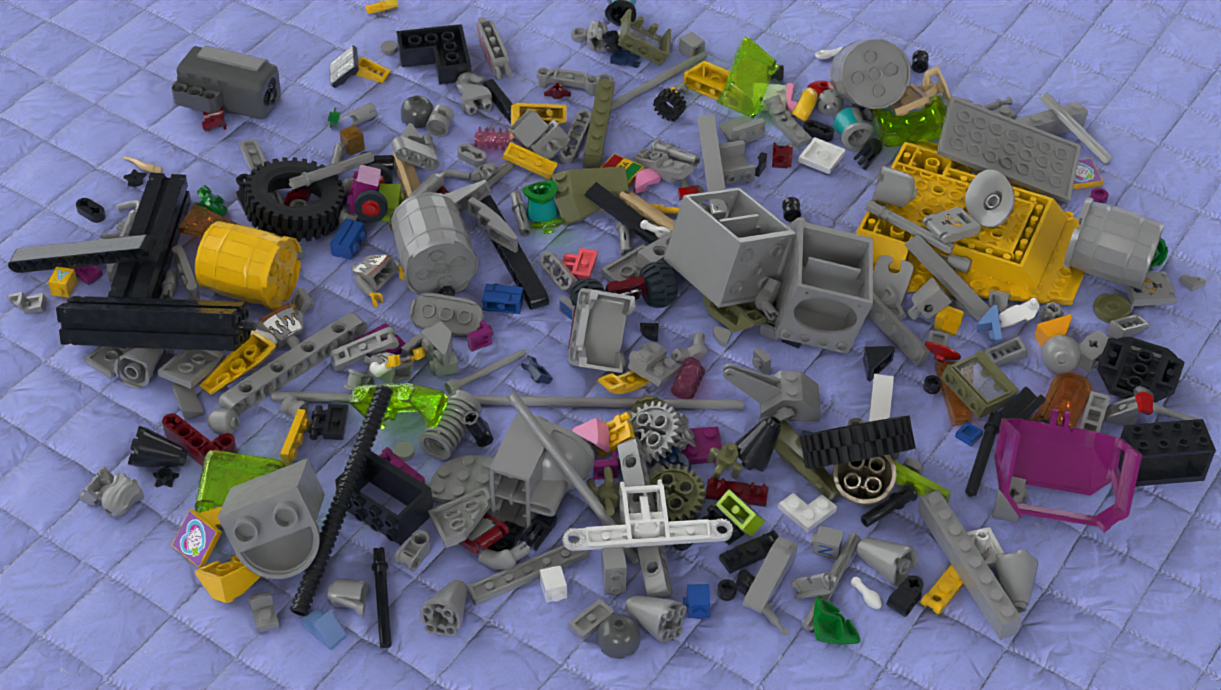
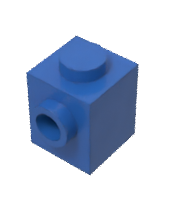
(697, 601)

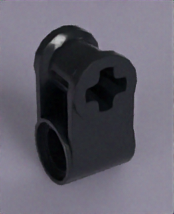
(906, 595)

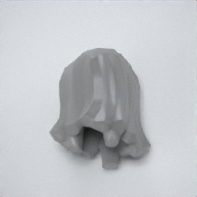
(594, 36)
(121, 496)

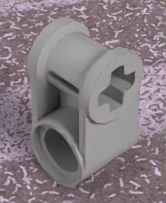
(357, 379)
(414, 552)

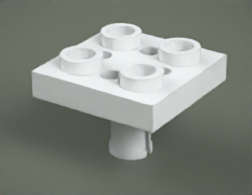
(983, 540)

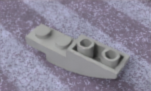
(662, 165)

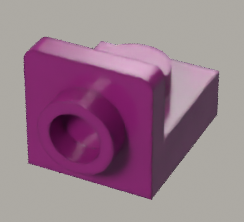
(481, 337)
(599, 465)

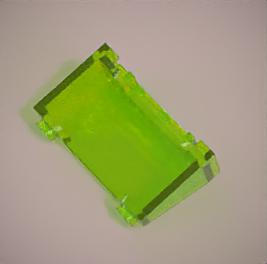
(748, 79)
(911, 127)
(406, 398)
(227, 470)

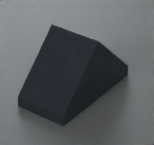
(877, 359)

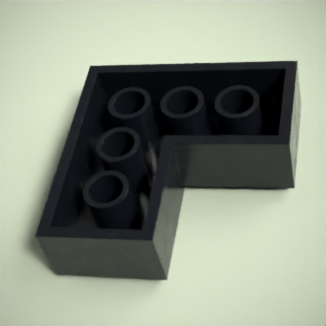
(436, 45)

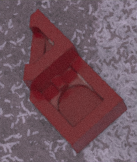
(297, 194)

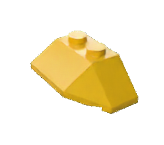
(706, 79)

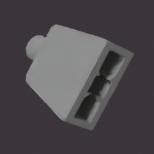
(929, 300)

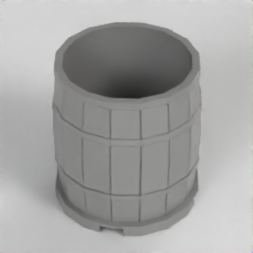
(870, 73)
(433, 244)
(1113, 244)

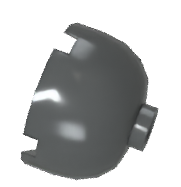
(416, 111)
(618, 636)

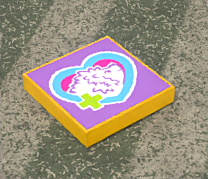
(1087, 175)
(196, 538)

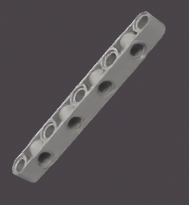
(292, 363)
(651, 557)

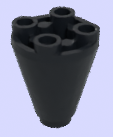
(758, 444)
(155, 450)

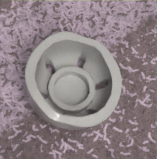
(828, 99)

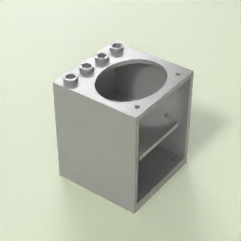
(728, 256)
(825, 288)

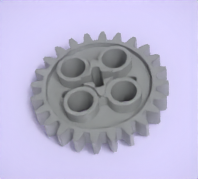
(658, 429)

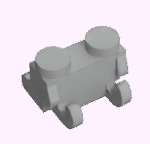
(97, 487)

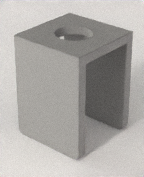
(528, 128)

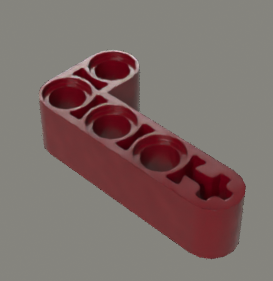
(193, 441)

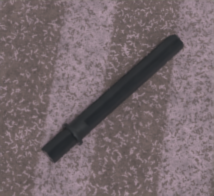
(991, 429)
(380, 571)

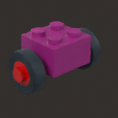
(364, 193)

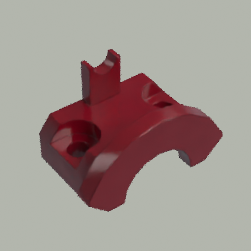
(213, 120)
(782, 156)

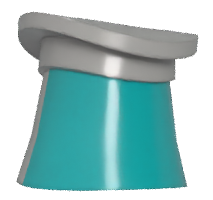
(852, 129)

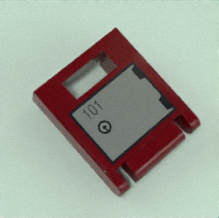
(484, 534)

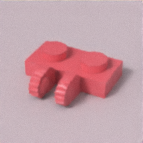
(581, 264)

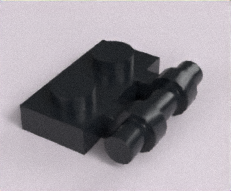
(334, 424)

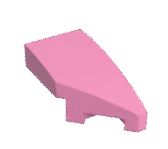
(789, 97)
(645, 178)

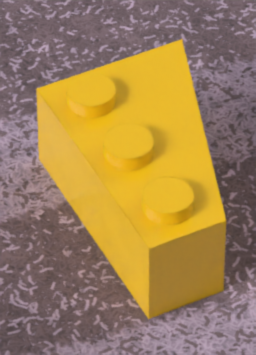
(546, 111)

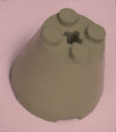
(879, 476)

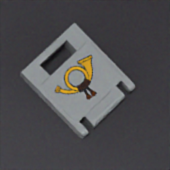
(952, 225)
(1155, 291)

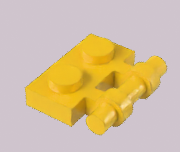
(619, 431)

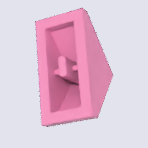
(594, 432)

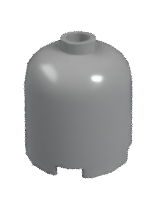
(894, 187)

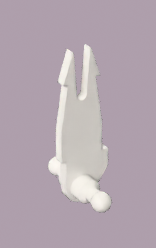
(1019, 313)

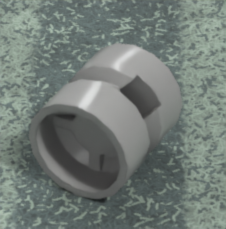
(440, 120)

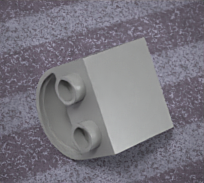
(527, 477)
(275, 520)

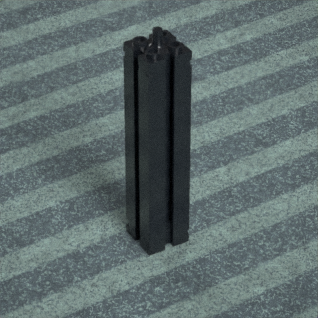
(159, 216)
(154, 323)

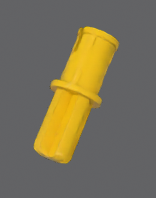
(381, 6)

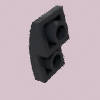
(509, 540)

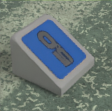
(566, 307)

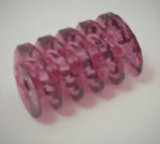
(492, 138)
(688, 379)

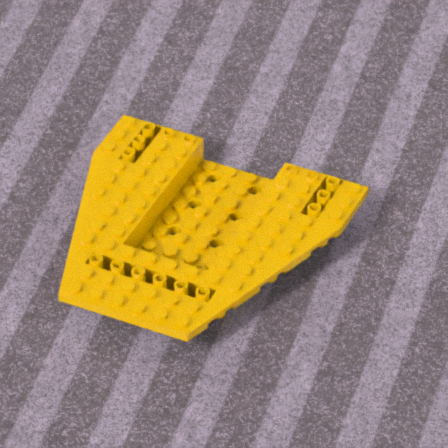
(1020, 262)

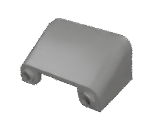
(599, 330)

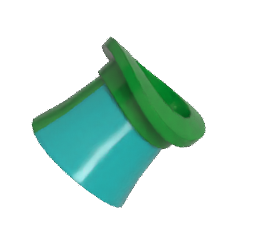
(541, 200)

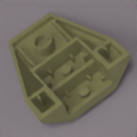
(574, 183)
(737, 316)

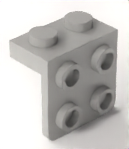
(743, 129)

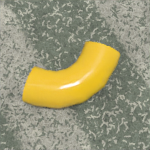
(805, 104)

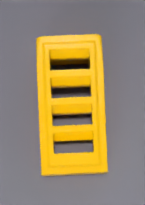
(366, 65)

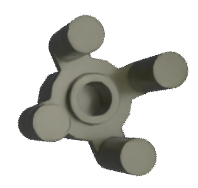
(725, 460)
(607, 492)

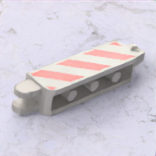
(493, 48)

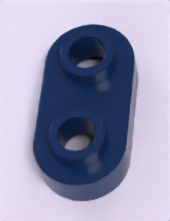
(675, 459)

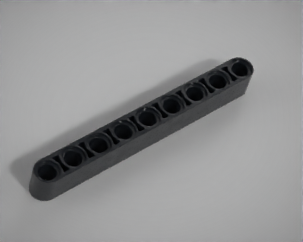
(82, 253)
(520, 268)

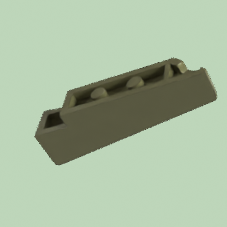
(789, 449)

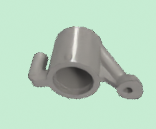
(349, 594)

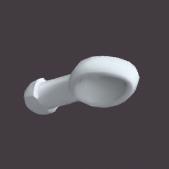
(826, 54)
(659, 231)
(870, 597)

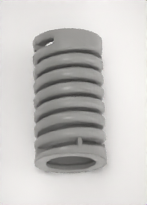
(442, 440)

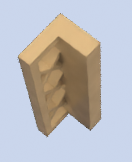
(406, 175)
(647, 210)

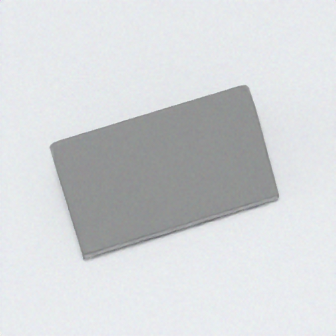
(187, 401)

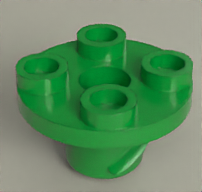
(210, 201)

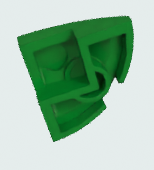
(831, 625)

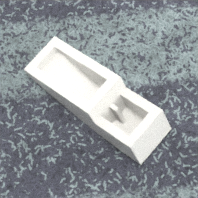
(881, 397)

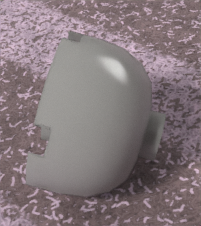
(1061, 354)

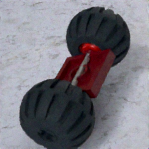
(655, 283)

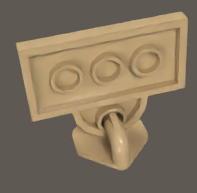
(917, 96)

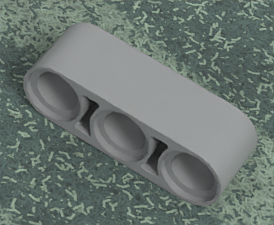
(415, 153)

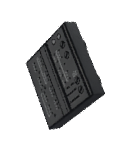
(344, 66)

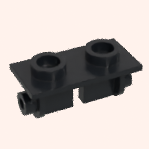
(714, 514)

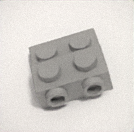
(653, 364)

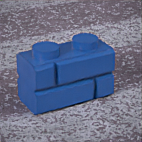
(348, 239)
(502, 298)

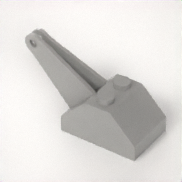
(781, 390)

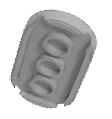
(456, 313)

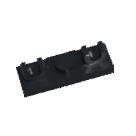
(748, 552)

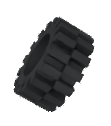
(672, 98)

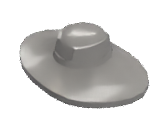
(990, 198)

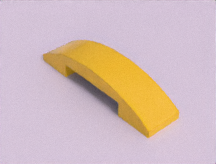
(623, 383)

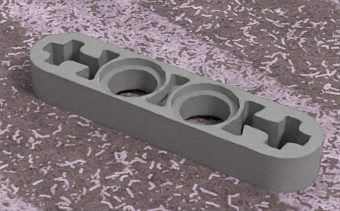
(578, 137)

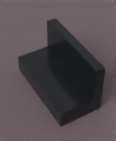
(1022, 405)

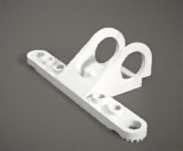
(646, 527)

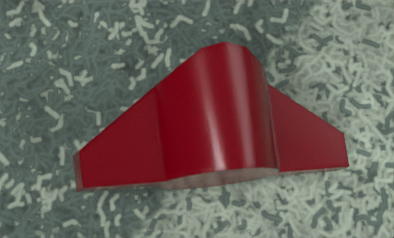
(557, 92)

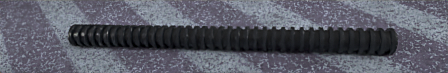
(342, 499)

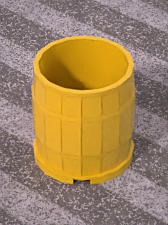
(248, 264)

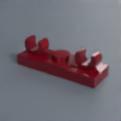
(750, 493)

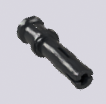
(895, 501)

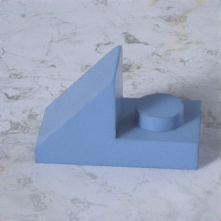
(991, 323)
(324, 627)

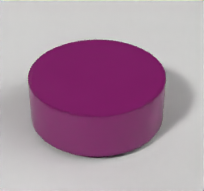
(1099, 195)

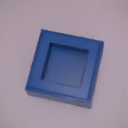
(969, 434)

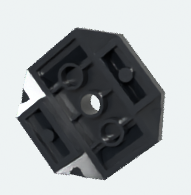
(1137, 363)

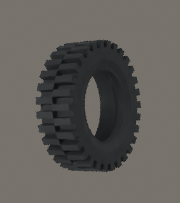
(287, 220)
(857, 442)

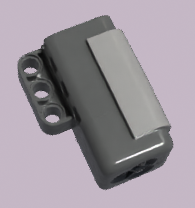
(228, 80)

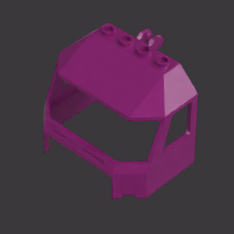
(1065, 461)

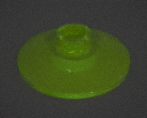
(548, 226)

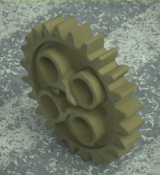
(681, 480)

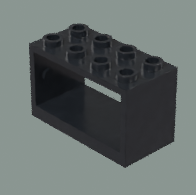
(1170, 451)
(398, 485)

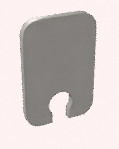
(898, 281)

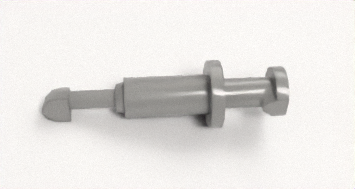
(998, 104)
(773, 618)

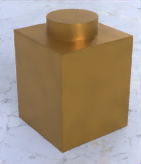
(352, 139)

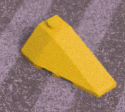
(239, 362)
(227, 579)

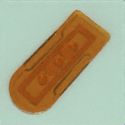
(1067, 393)

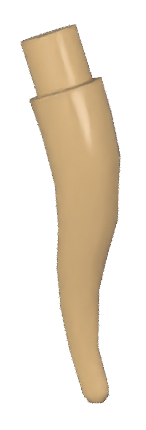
(149, 168)

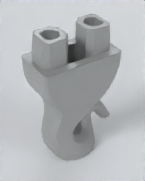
(473, 95)

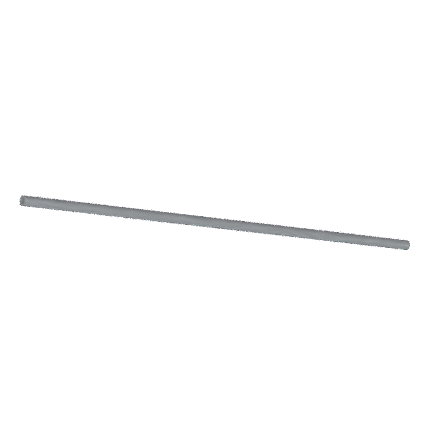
(537, 401)

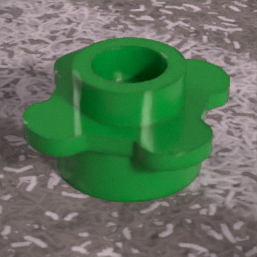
(334, 117)

